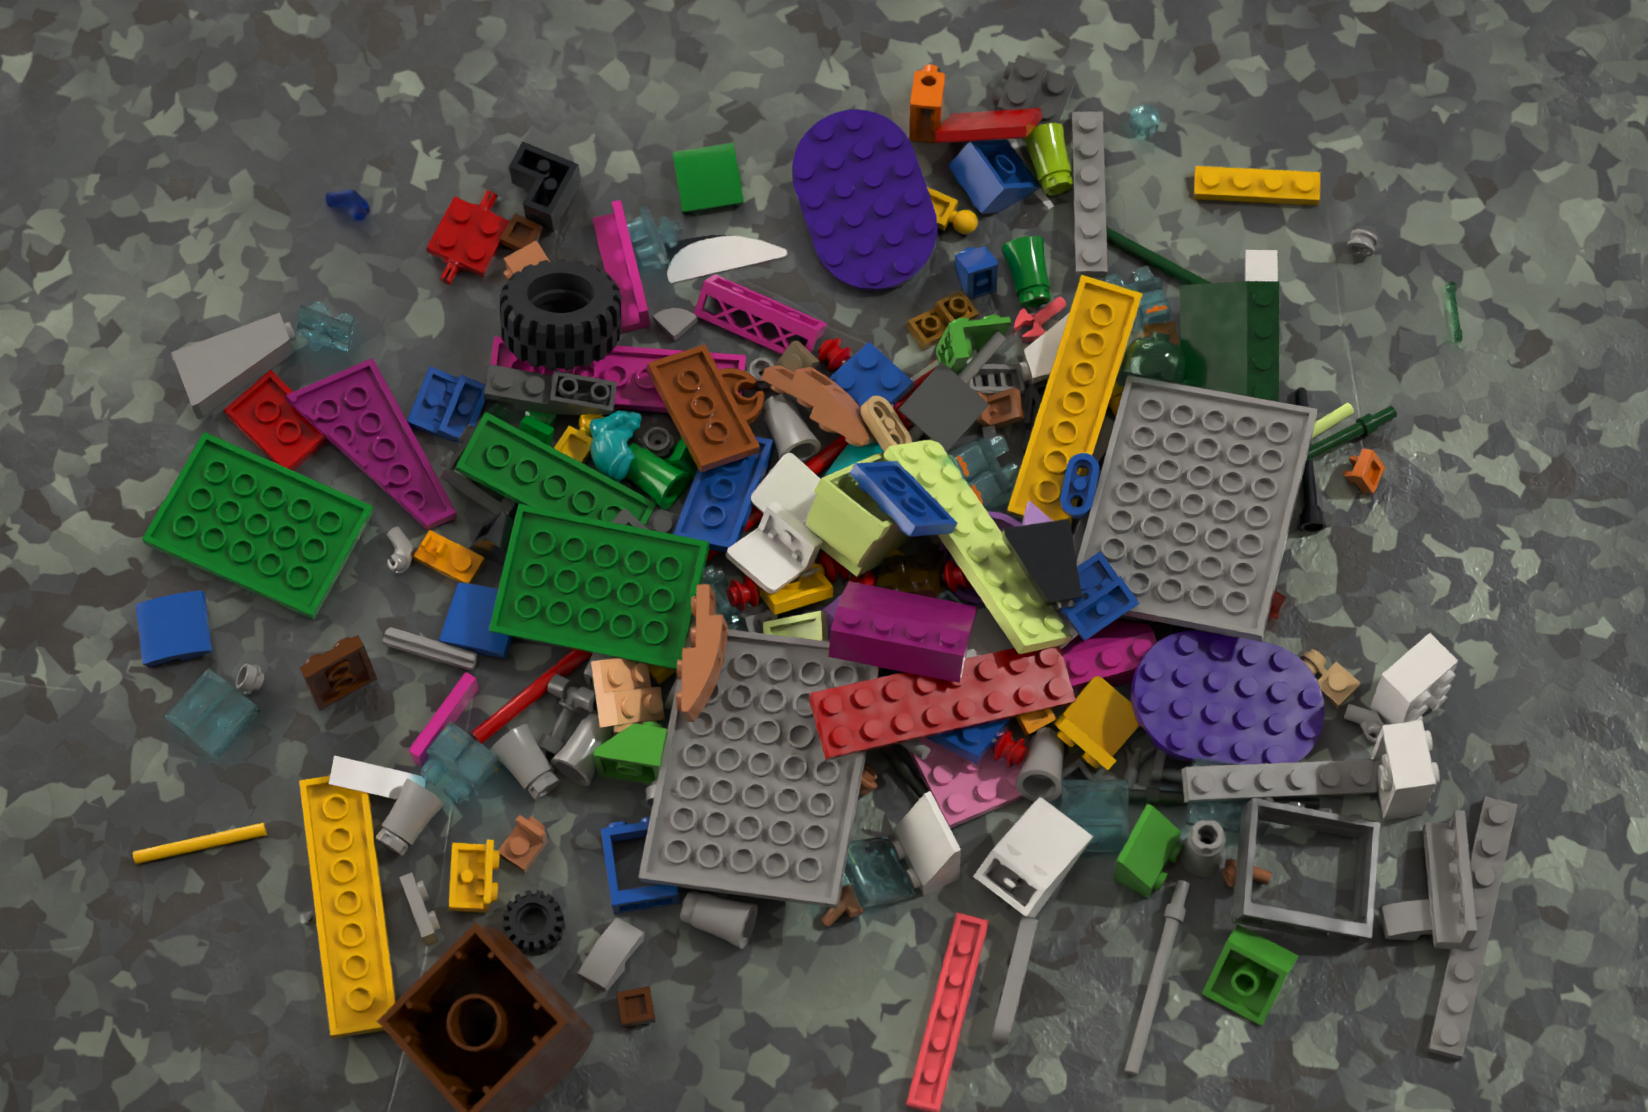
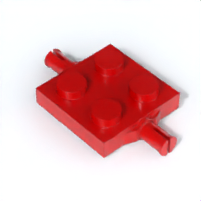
(468, 237)

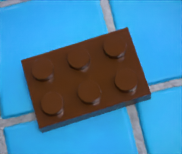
(338, 672)

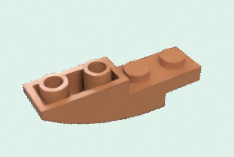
(830, 403)
(703, 664)

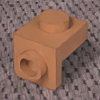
(1003, 408)

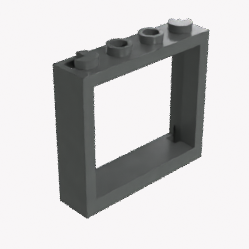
(1300, 923)

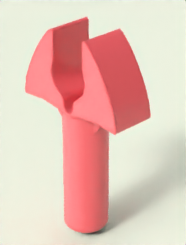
(1037, 319)

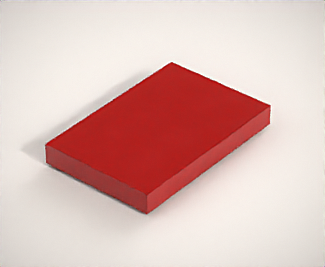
(988, 125)
(274, 424)

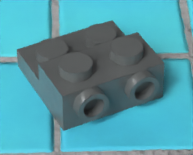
(1033, 86)

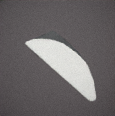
(715, 254)

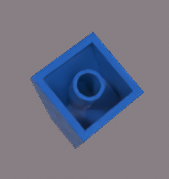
(993, 175)

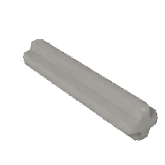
(430, 649)

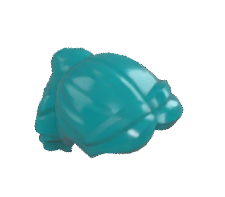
(609, 443)

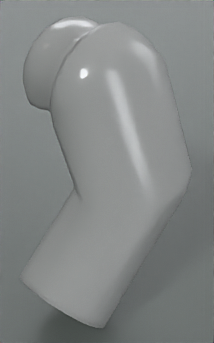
(403, 551)
(1368, 720)

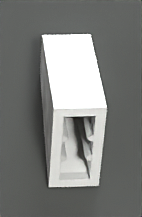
(1040, 355)

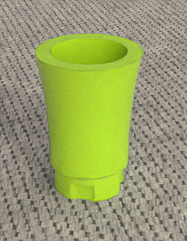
(1050, 157)

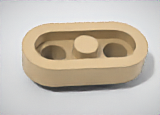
(884, 422)

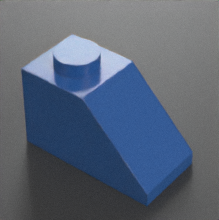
(976, 271)

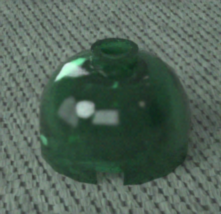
(1155, 358)

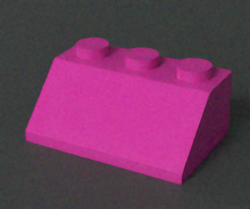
(1108, 654)

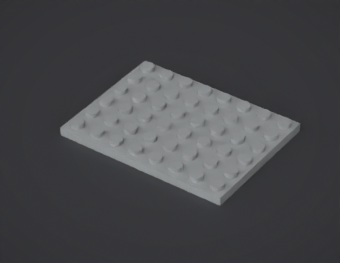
(1199, 503)
(747, 785)

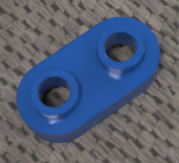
(1079, 487)

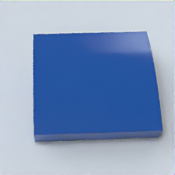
(446, 404)
(1103, 597)
(470, 621)
(173, 628)

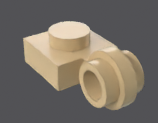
(1335, 683)

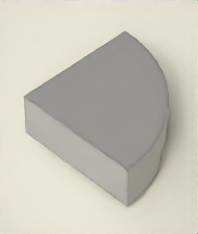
(675, 321)

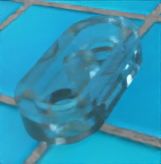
(718, 581)

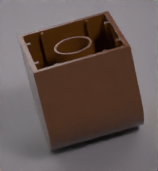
(488, 1026)

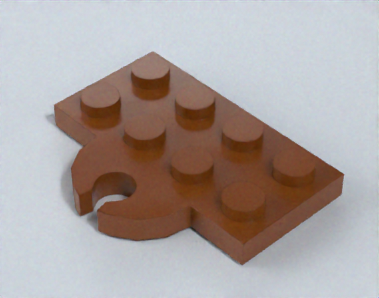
(708, 406)

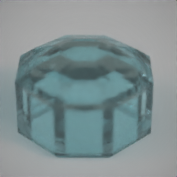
(1144, 120)

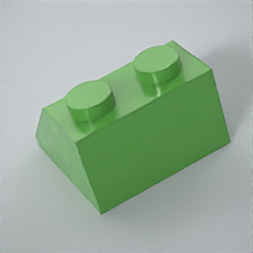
(632, 754)
(1148, 853)
(1249, 974)

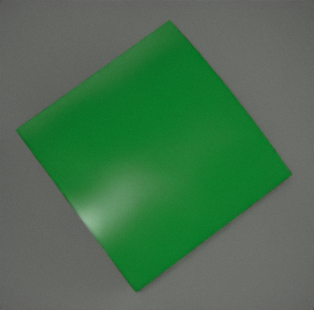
(708, 177)

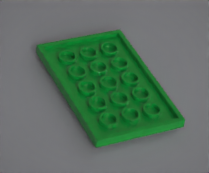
(258, 525)
(598, 586)

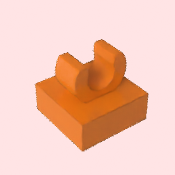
(1366, 471)

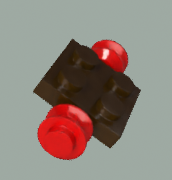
(917, 574)

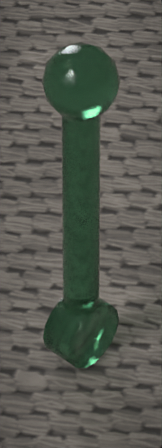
(1451, 287)

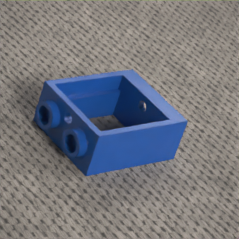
(636, 898)

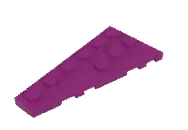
(368, 426)

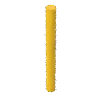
(199, 843)

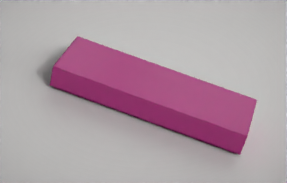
(448, 711)

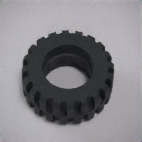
(560, 314)

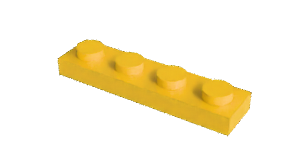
(1257, 185)

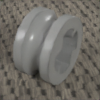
(1362, 243)

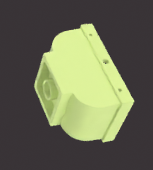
(852, 523)

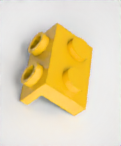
(471, 877)

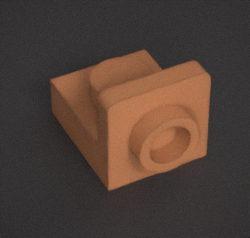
(524, 843)

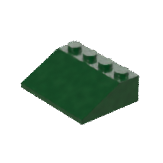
(1231, 337)

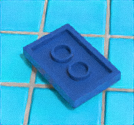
(903, 498)

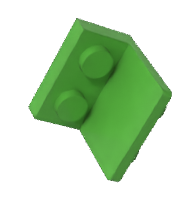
(966, 335)

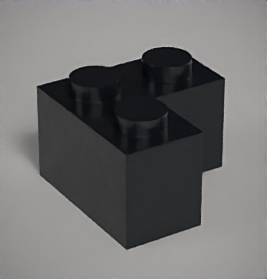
(549, 182)

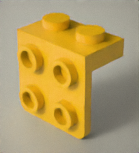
(1097, 722)

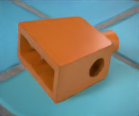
(927, 93)

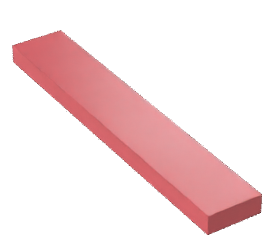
(947, 1013)

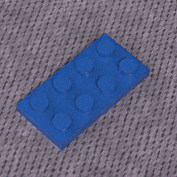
(721, 499)

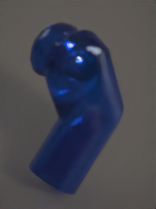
(354, 201)

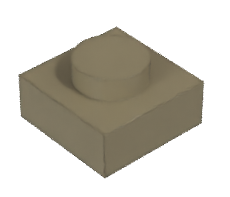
(797, 357)

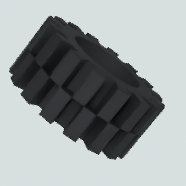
(524, 905)

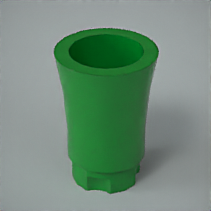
(1028, 270)
(657, 477)

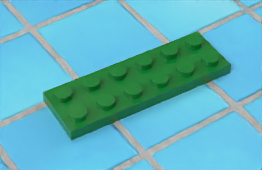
(543, 476)

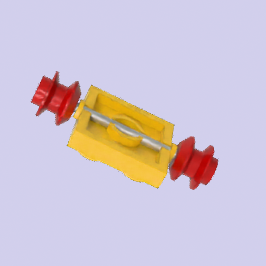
(806, 589)

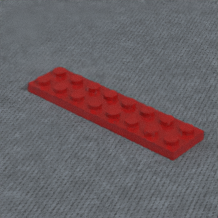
(919, 706)

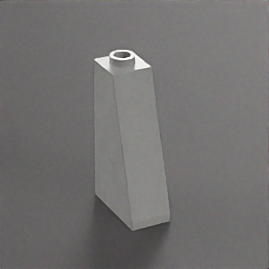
(232, 360)

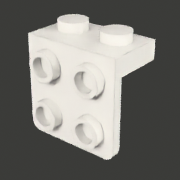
(789, 485)
(775, 550)

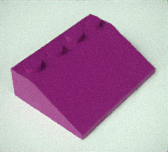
(902, 631)

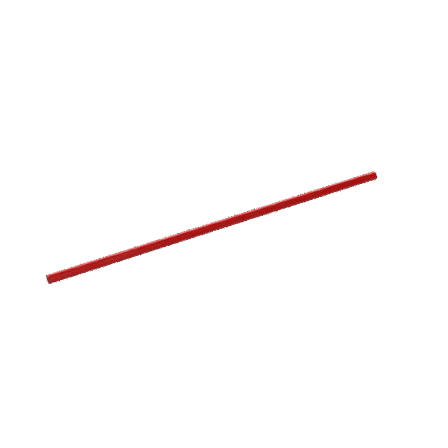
(576, 657)

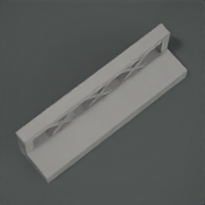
(1450, 883)

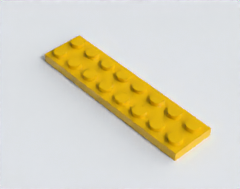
(1075, 393)
(348, 906)

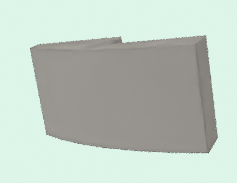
(1406, 919)
(610, 953)

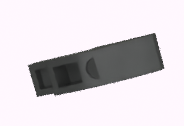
(550, 394)

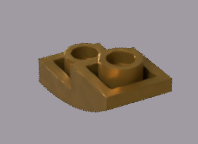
(931, 325)

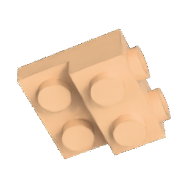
(625, 694)

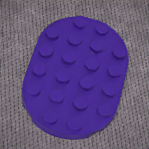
(864, 200)
(1227, 699)

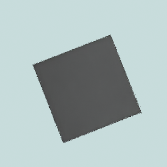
(943, 406)

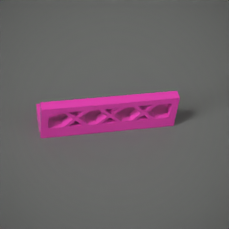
(621, 265)
(757, 306)

